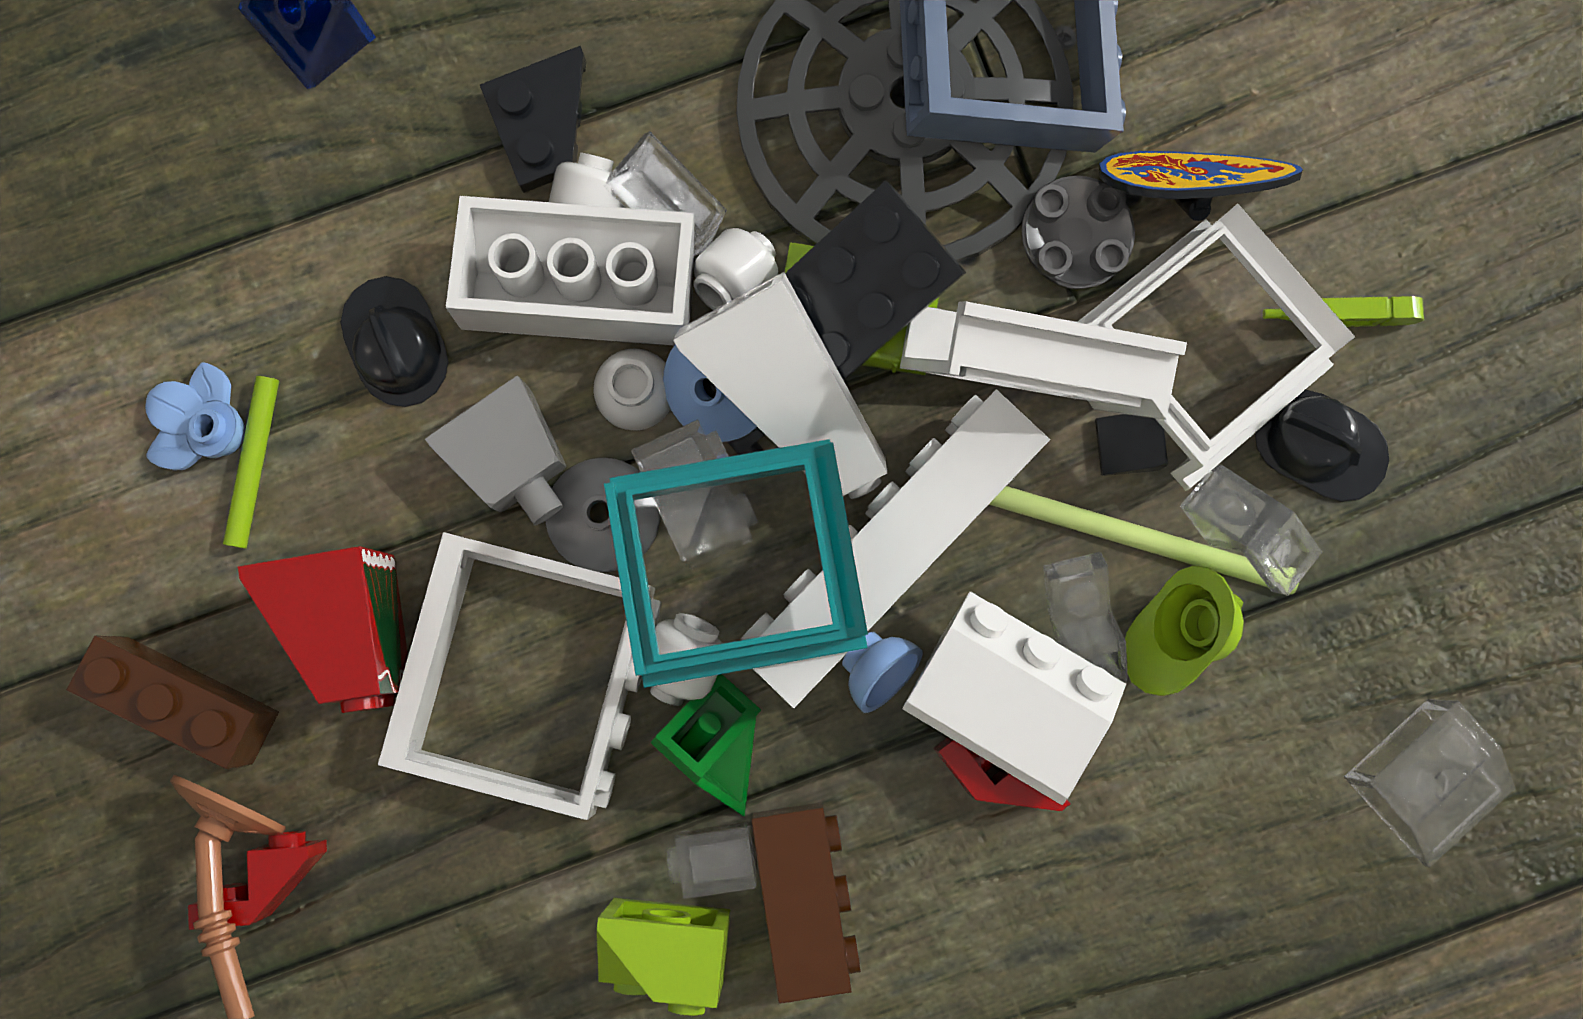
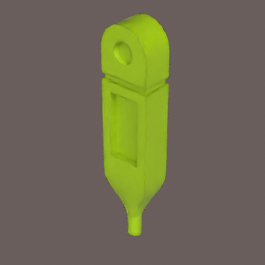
(1368, 311)

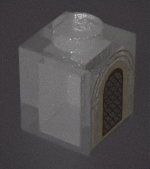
(713, 860)

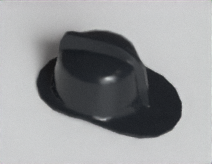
(394, 341)
(1325, 447)

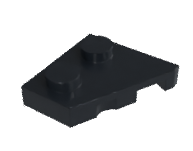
(539, 115)

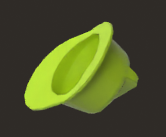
(1183, 631)

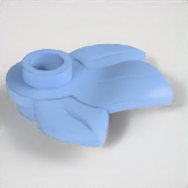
(187, 418)

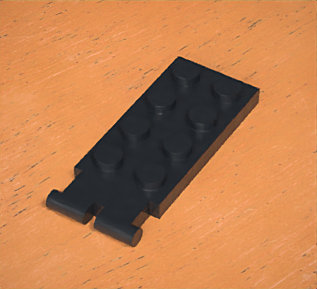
(866, 283)

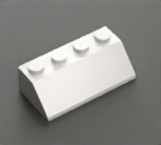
(571, 270)

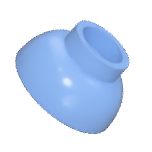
(880, 670)

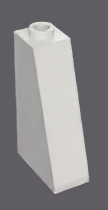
(783, 379)

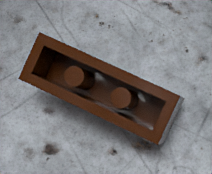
(173, 701)
(804, 902)

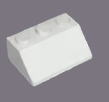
(1016, 698)

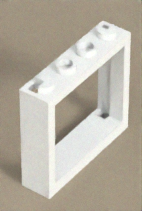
(427, 662)

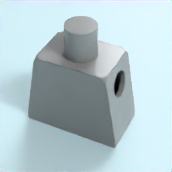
(504, 451)

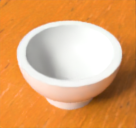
(632, 389)

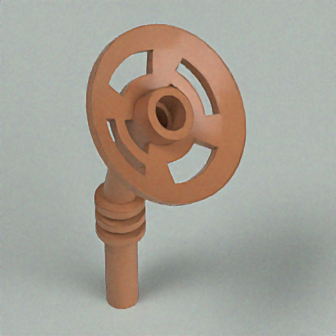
(218, 822)

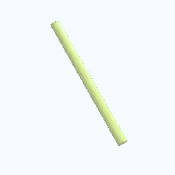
(1127, 534)

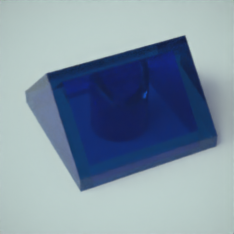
(309, 34)

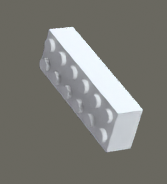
(909, 527)

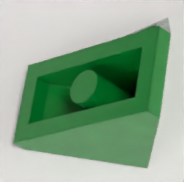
(714, 742)

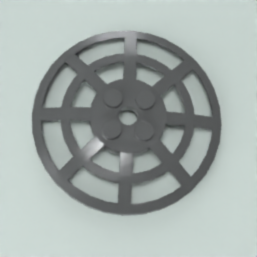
(879, 126)

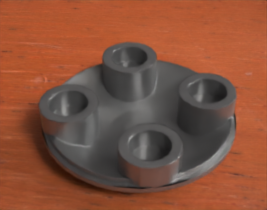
(1078, 232)

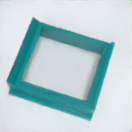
(835, 548)

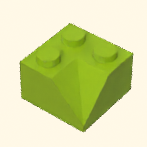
(664, 952)

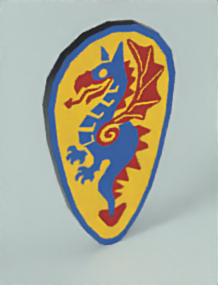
(1194, 176)

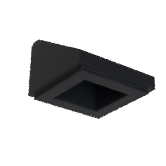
(1130, 444)

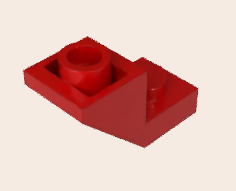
(1001, 788)
(271, 877)

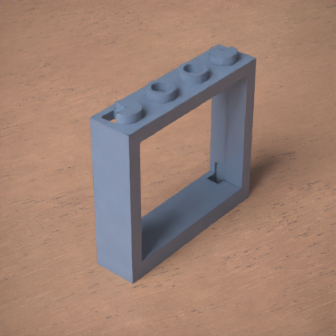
(937, 115)

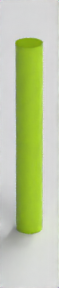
(251, 462)

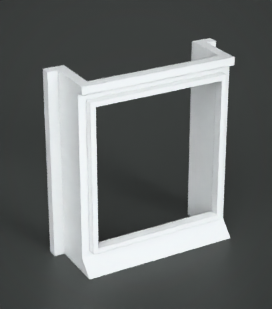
(1289, 292)
(1047, 356)

